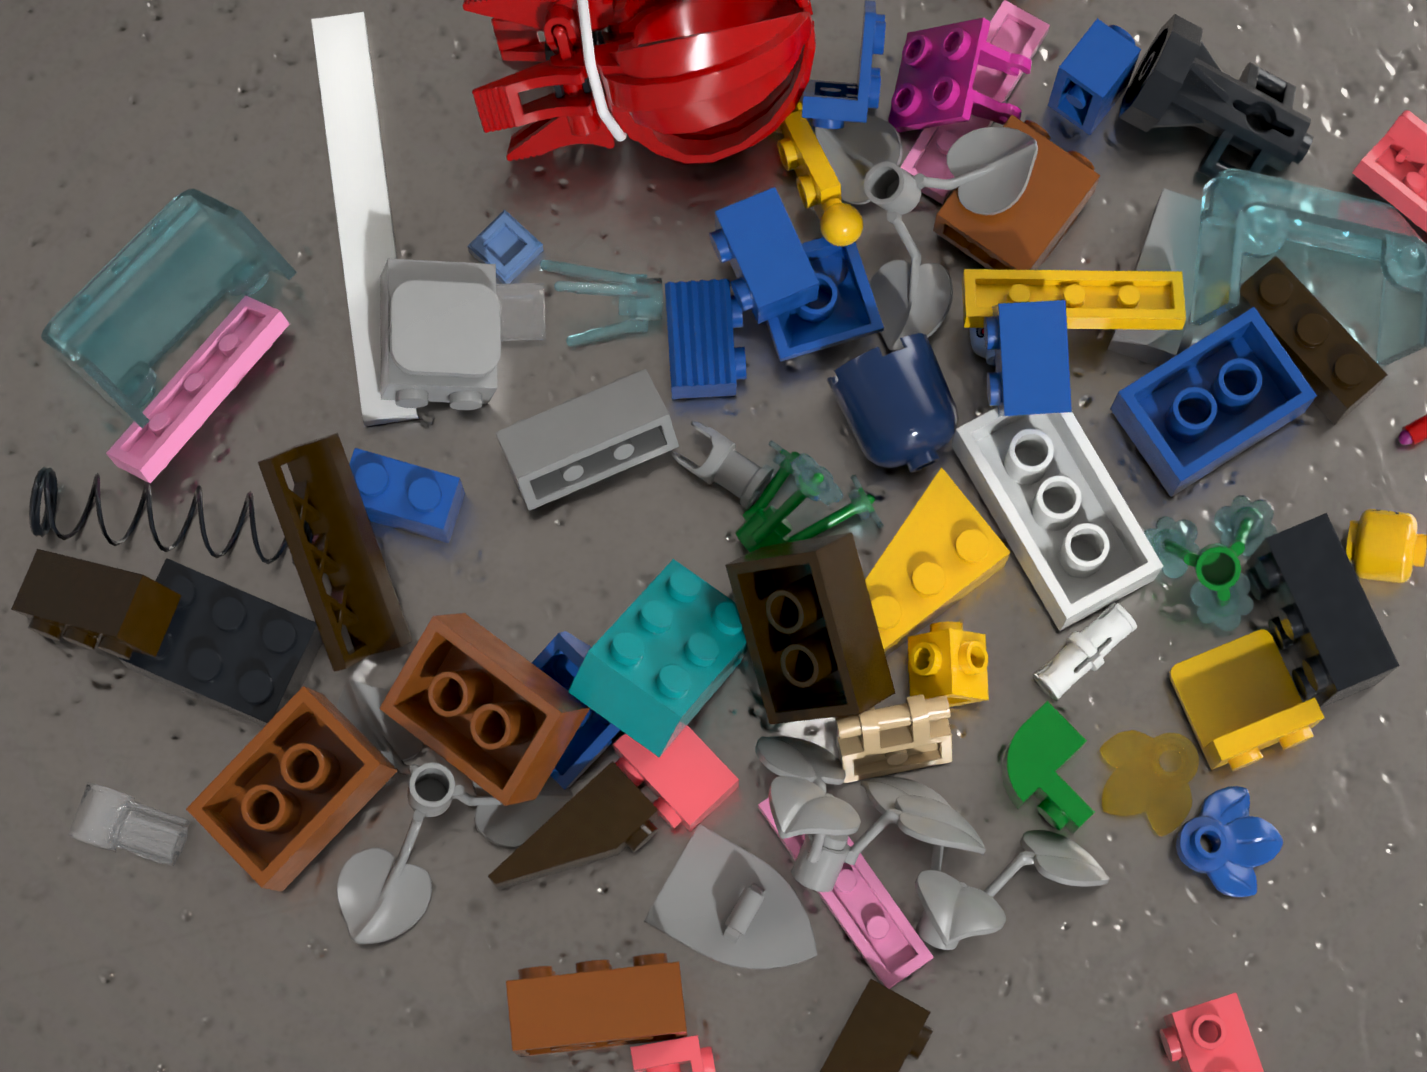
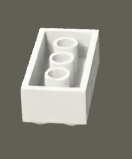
(1057, 510)

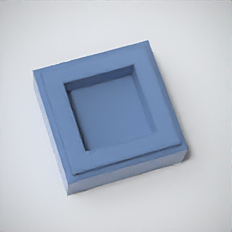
(507, 246)

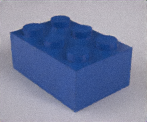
(1212, 401)

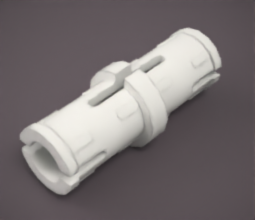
(1085, 651)

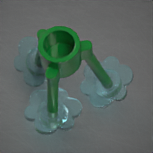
(1221, 586)

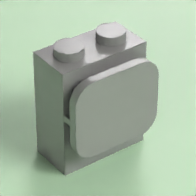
(439, 333)

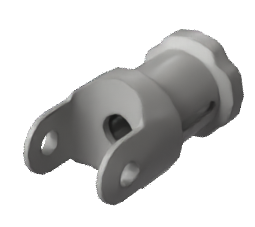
(729, 468)

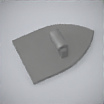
(732, 907)

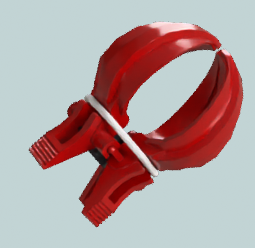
(675, 97)

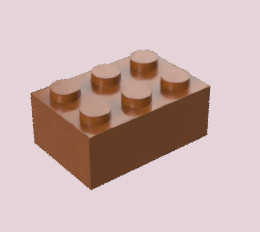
(484, 708)
(291, 789)
(596, 1006)

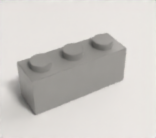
(1168, 246)
(587, 439)

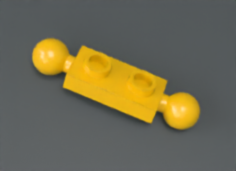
(816, 180)

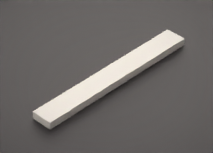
(359, 195)

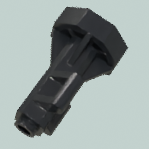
(1185, 87)

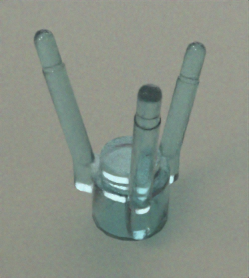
(636, 295)

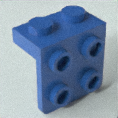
(835, 102)

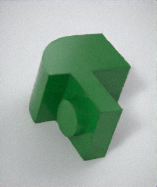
(1031, 767)

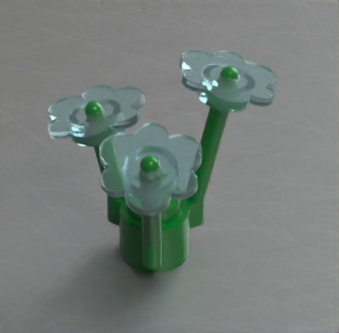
(814, 482)

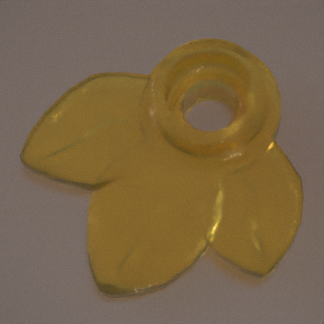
(1142, 782)

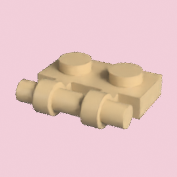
(895, 738)

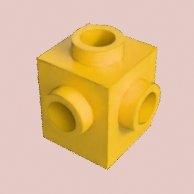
(948, 664)

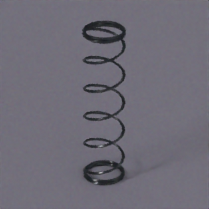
(47, 479)

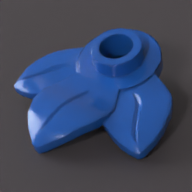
(1236, 841)

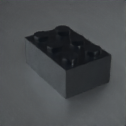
(1320, 612)
(230, 647)

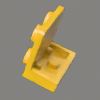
(1243, 701)

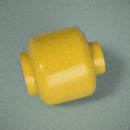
(1385, 546)

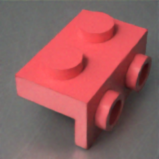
(1399, 168)

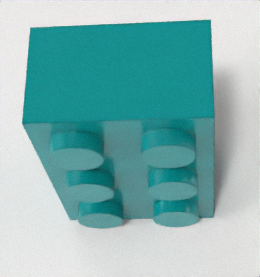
(662, 658)

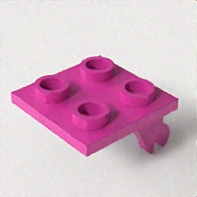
(940, 74)

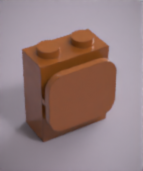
(1037, 222)

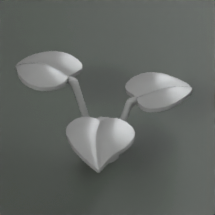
(990, 173)
(802, 808)
(383, 893)
(962, 911)

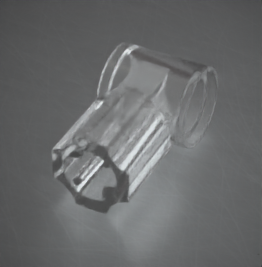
(116, 821)

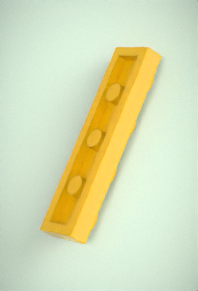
(1092, 297)

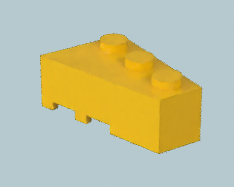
(932, 562)

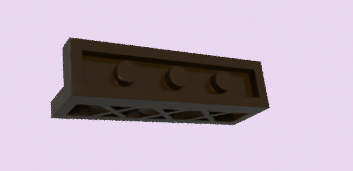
(340, 547)

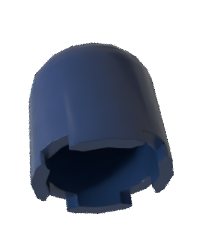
(897, 404)

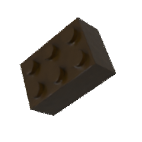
(810, 629)

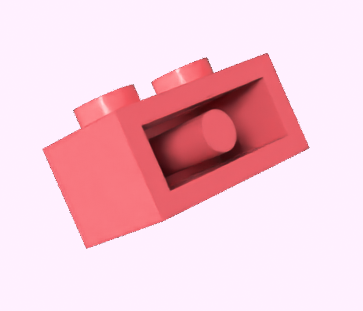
(1211, 1038)

